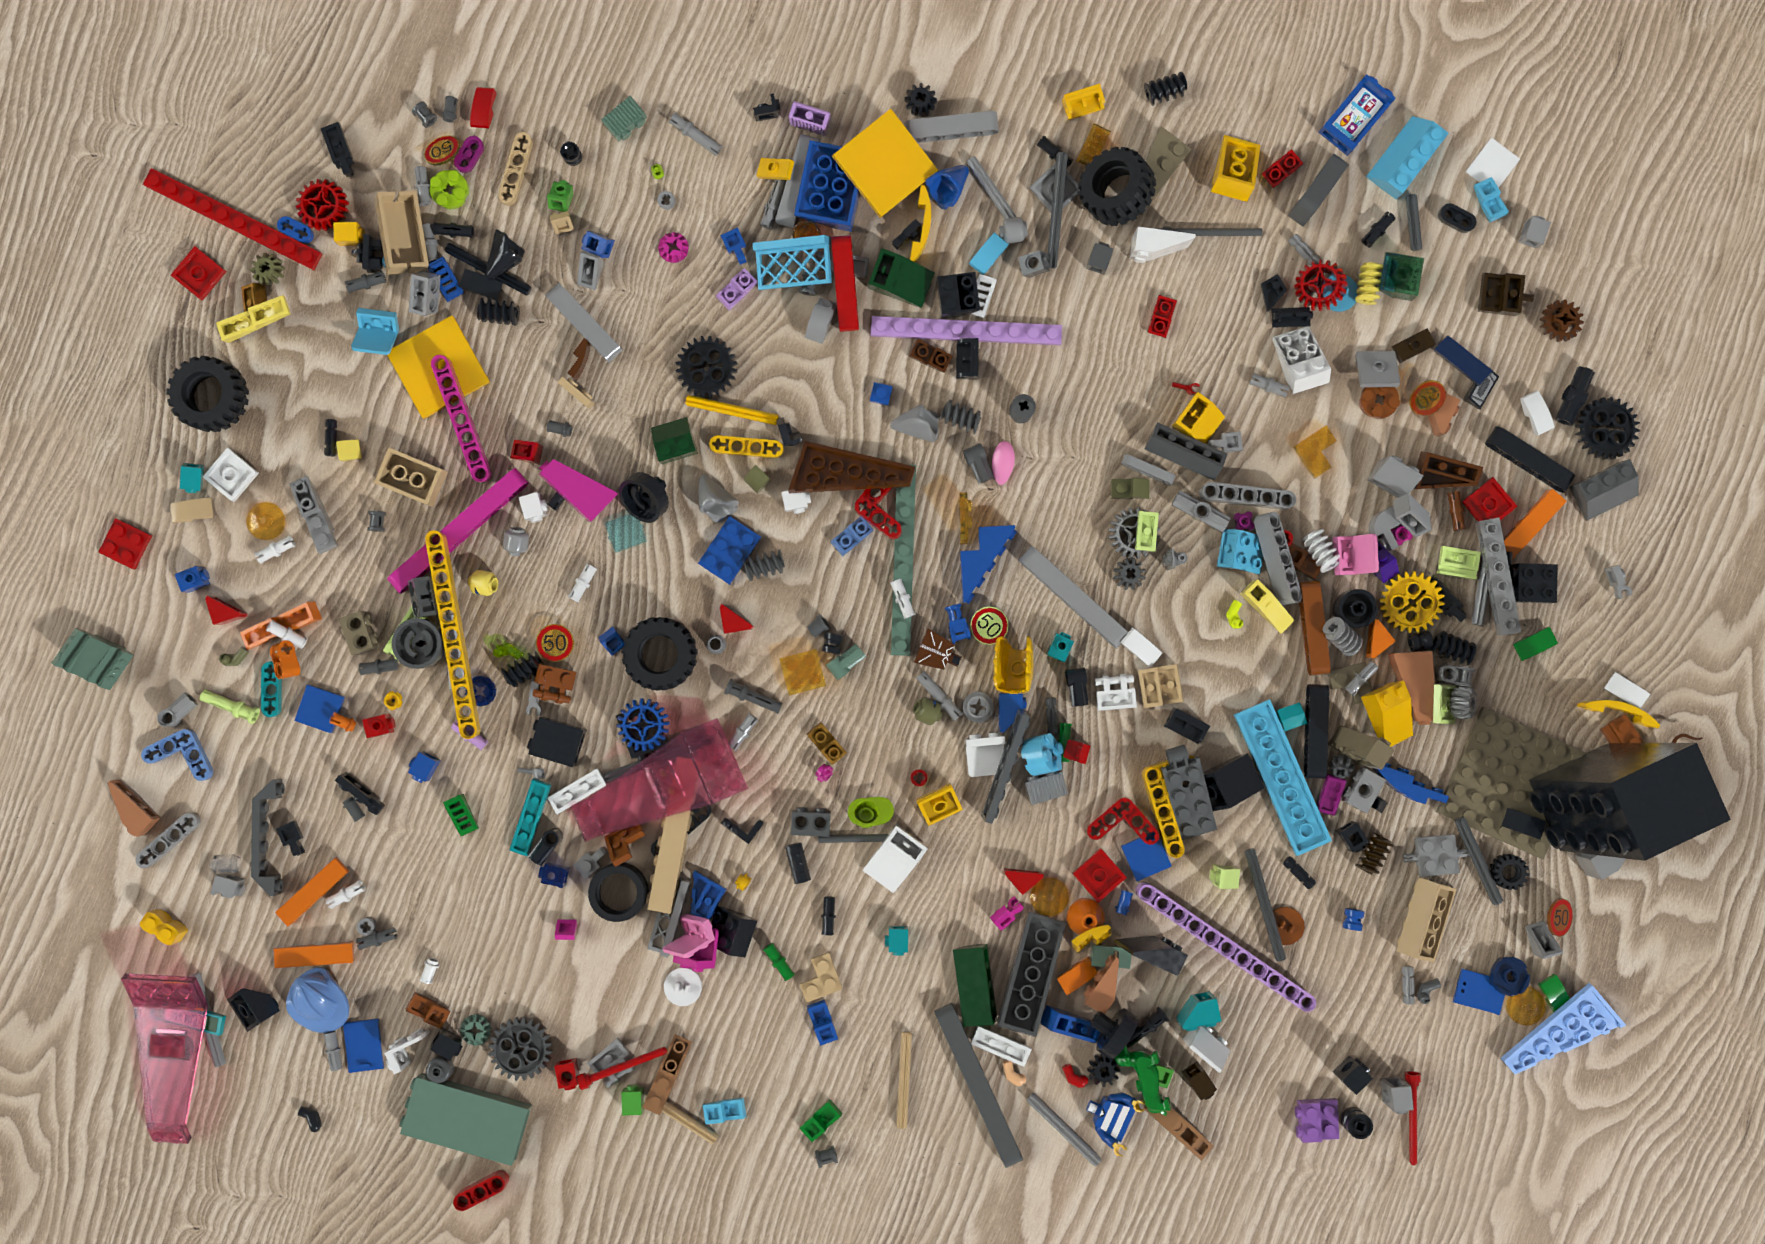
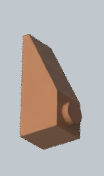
(132, 810)

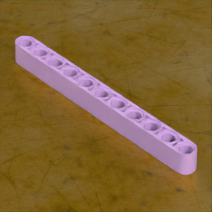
(1233, 951)

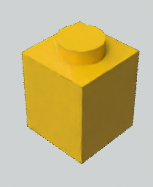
(348, 233)

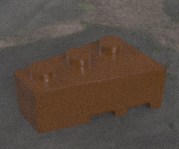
(1446, 472)

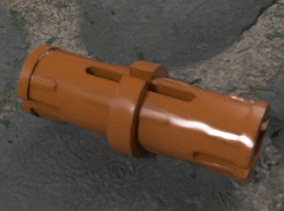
(1456, 511)

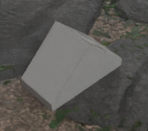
(589, 270)
(1542, 941)

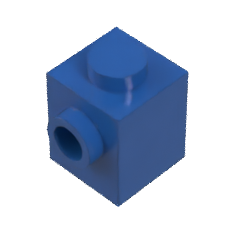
(192, 579)
(423, 766)

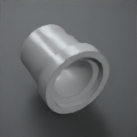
(722, 647)

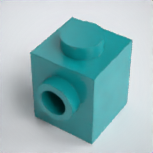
(191, 477)
(1060, 646)
(897, 940)

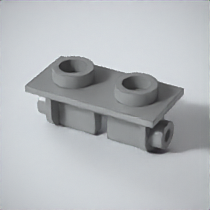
(1173, 559)

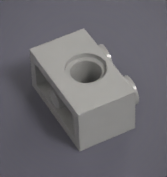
(1373, 786)

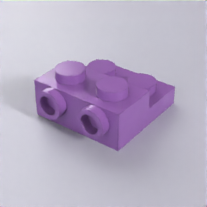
(1317, 1120)

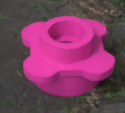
(1400, 539)
(824, 773)

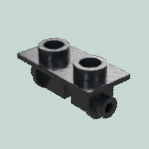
(1291, 317)

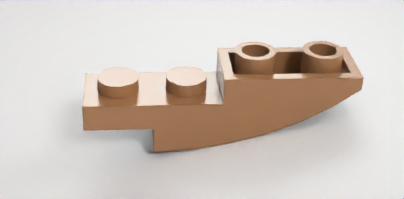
(667, 1074)
(1183, 1132)

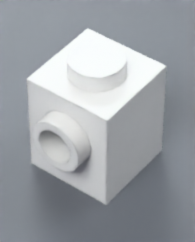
(796, 501)
(533, 507)

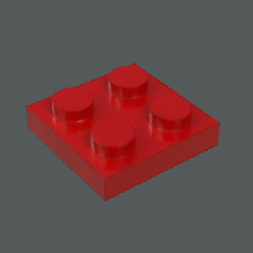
(198, 273)
(1489, 501)
(125, 544)
(1099, 875)

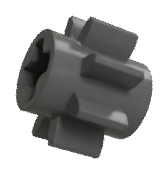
(1341, 766)

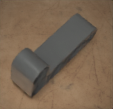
(1318, 190)

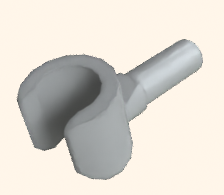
(537, 773)

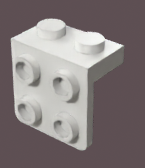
(984, 753)
(397, 1056)

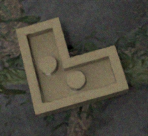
(1343, 676)

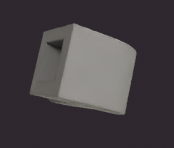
(820, 320)
(1381, 526)

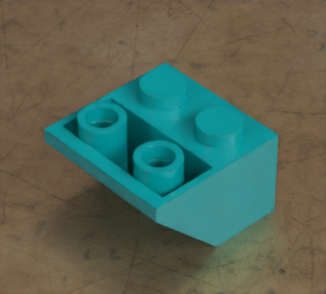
(1199, 1011)

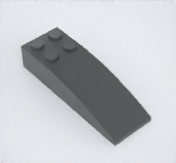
(1031, 975)

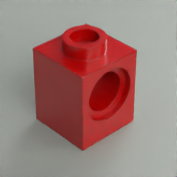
(567, 1065)

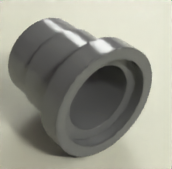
(818, 626)

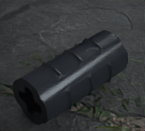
(797, 863)

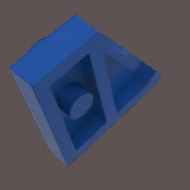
(705, 896)

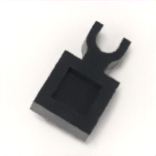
(910, 231)

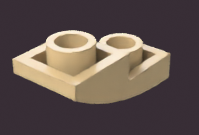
(191, 509)

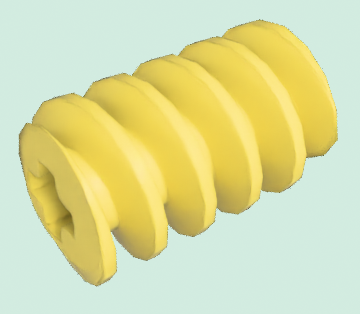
(1368, 283)

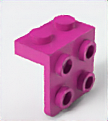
(702, 958)

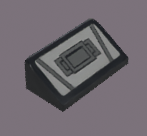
(1478, 394)

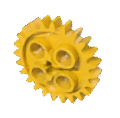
(1423, 614)

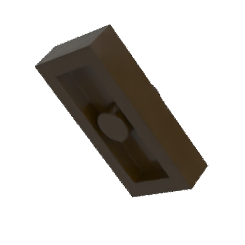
(1413, 345)

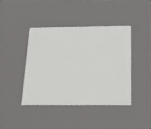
(1493, 162)

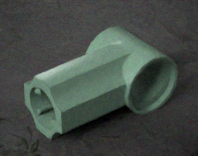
(842, 664)

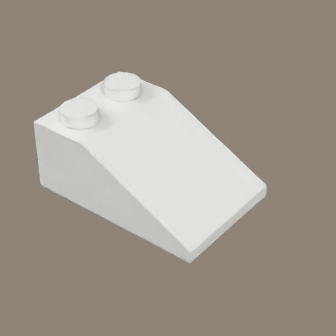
(1155, 243)

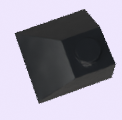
(253, 1007)

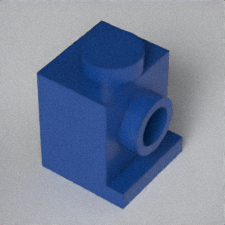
(604, 246)

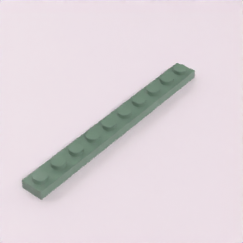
(903, 566)

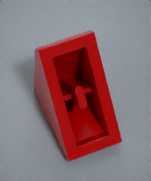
(527, 451)
(222, 612)
(733, 622)
(1023, 879)

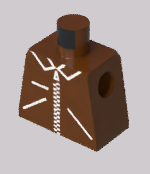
(936, 652)

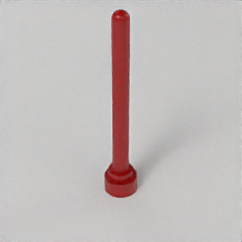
(1413, 1079)
(585, 1080)

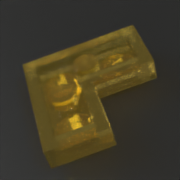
(1310, 451)

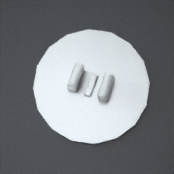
(682, 986)

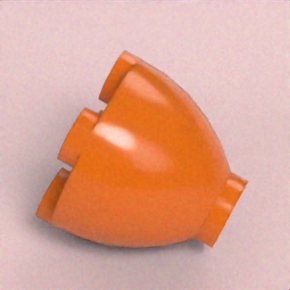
(1080, 911)

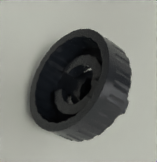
(649, 501)
(1115, 1031)

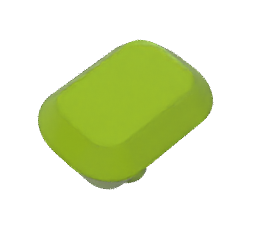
(657, 171)

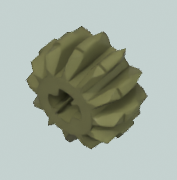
(262, 264)

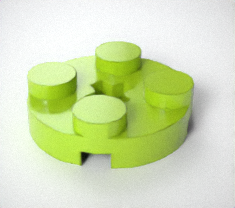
(439, 184)

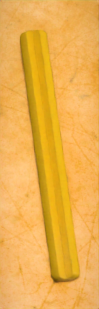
(730, 409)

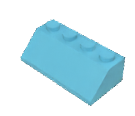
(1407, 155)

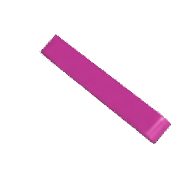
(454, 411)

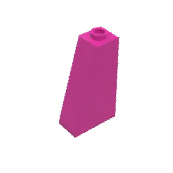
(577, 489)

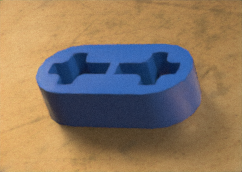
(294, 233)

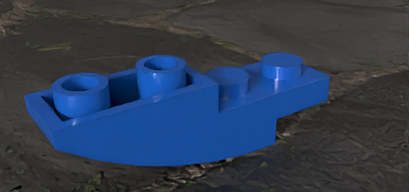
(1402, 783)

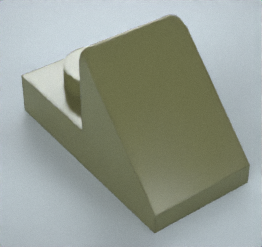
(1130, 488)

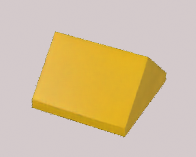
(939, 804)

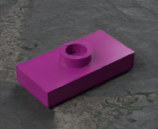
(1331, 794)

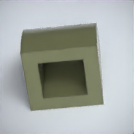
(756, 479)

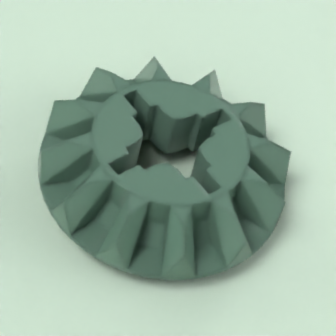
(480, 1023)

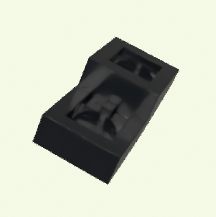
(480, 284)
(1523, 823)

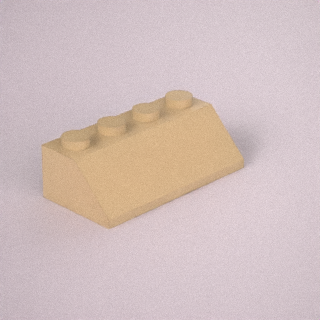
(1426, 920)

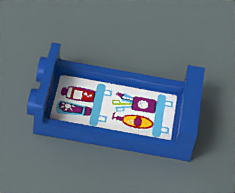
(1357, 114)

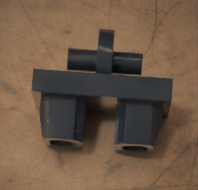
(365, 253)

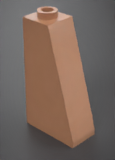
(1418, 675)

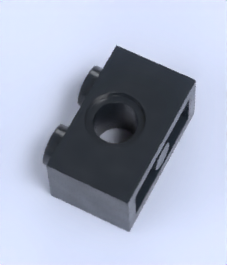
(1353, 1074)

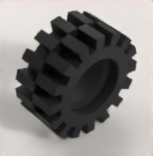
(1517, 880)

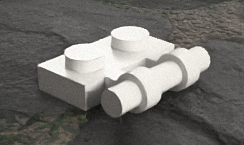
(1115, 699)

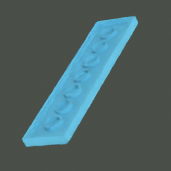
(1282, 777)

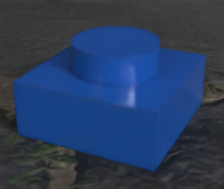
(881, 394)

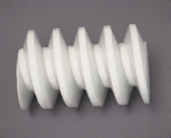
(1321, 550)

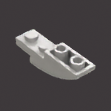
(315, 514)

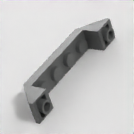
(270, 883)

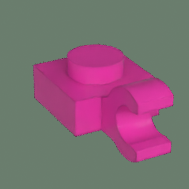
(1004, 915)

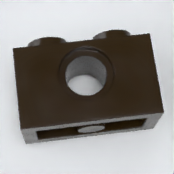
(1199, 1081)

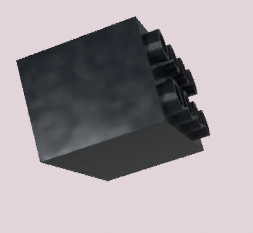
(1629, 800)

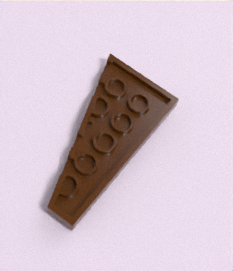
(834, 469)

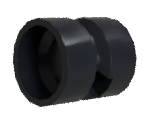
(1357, 1123)

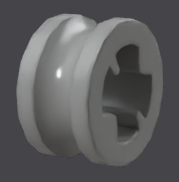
(672, 200)
(371, 922)

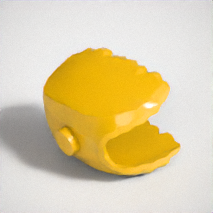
(1013, 667)

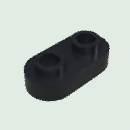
(1457, 215)

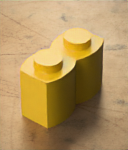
(164, 928)

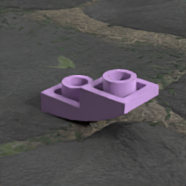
(736, 289)

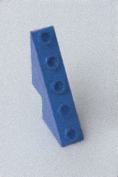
(977, 562)

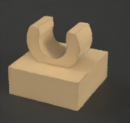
(561, 222)

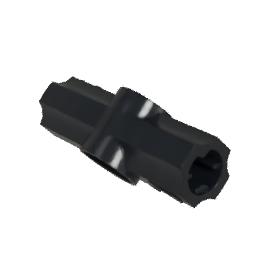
(1575, 395)

